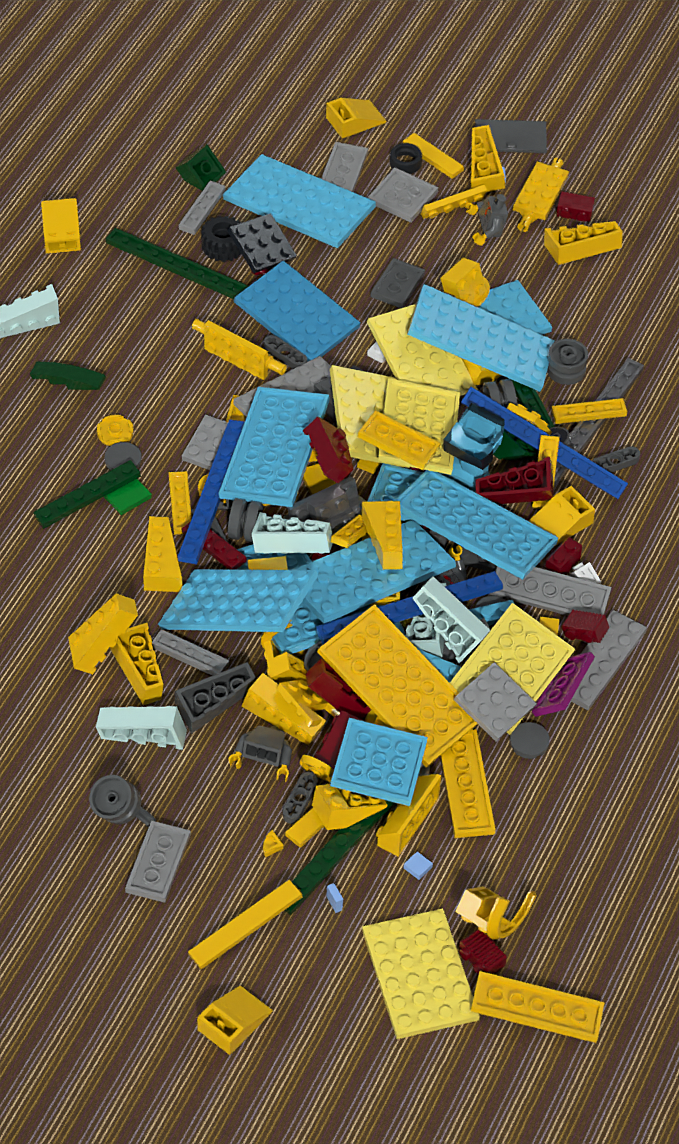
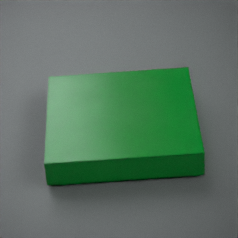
(128, 496)

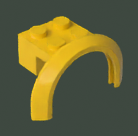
(466, 282)
(283, 666)
(487, 911)

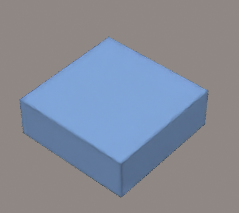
(418, 865)
(334, 898)

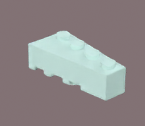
(30, 313)
(290, 535)
(450, 618)
(424, 636)
(142, 724)

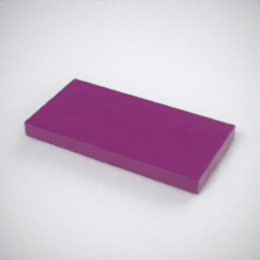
(564, 685)

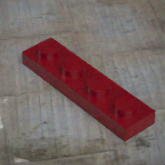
(221, 550)

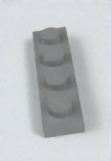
(202, 207)
(189, 653)

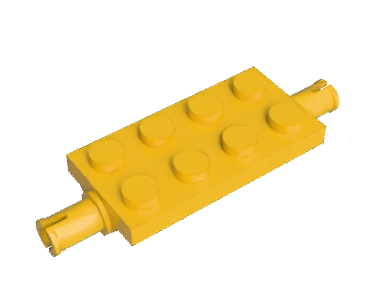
(540, 192)
(237, 350)

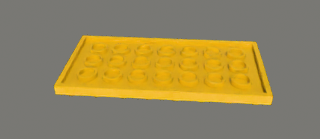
(397, 682)

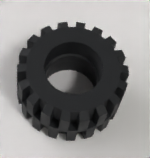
(217, 241)

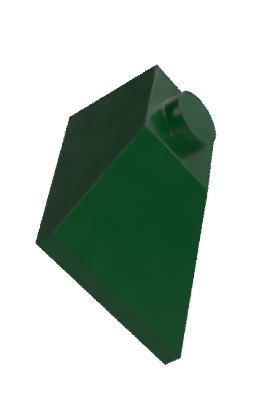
(201, 168)
(514, 449)

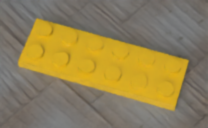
(467, 788)
(537, 1007)

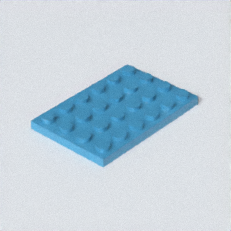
(297, 311)

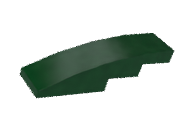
(64, 374)

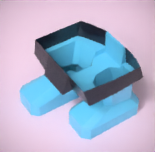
(473, 444)

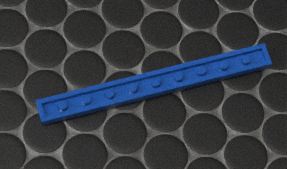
(566, 456)
(209, 498)
(408, 608)

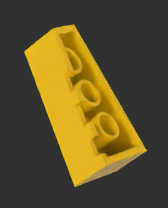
(486, 165)
(582, 242)
(384, 528)
(161, 559)
(101, 632)
(139, 663)
(269, 705)

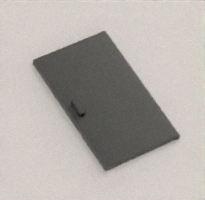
(517, 135)

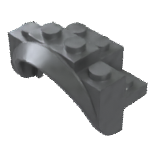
(333, 505)

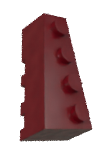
(520, 484)

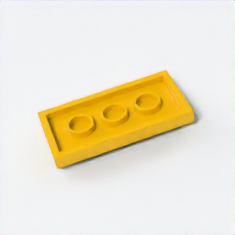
(399, 440)

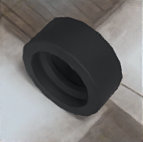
(409, 150)

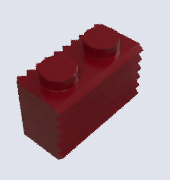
(575, 206)
(564, 557)
(585, 626)
(482, 953)

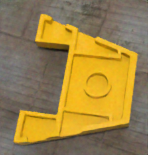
(305, 701)

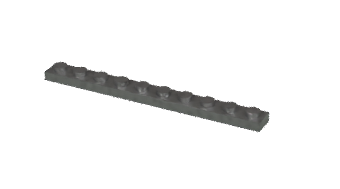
(614, 390)

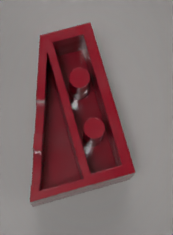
(331, 449)
(333, 689)
(333, 740)

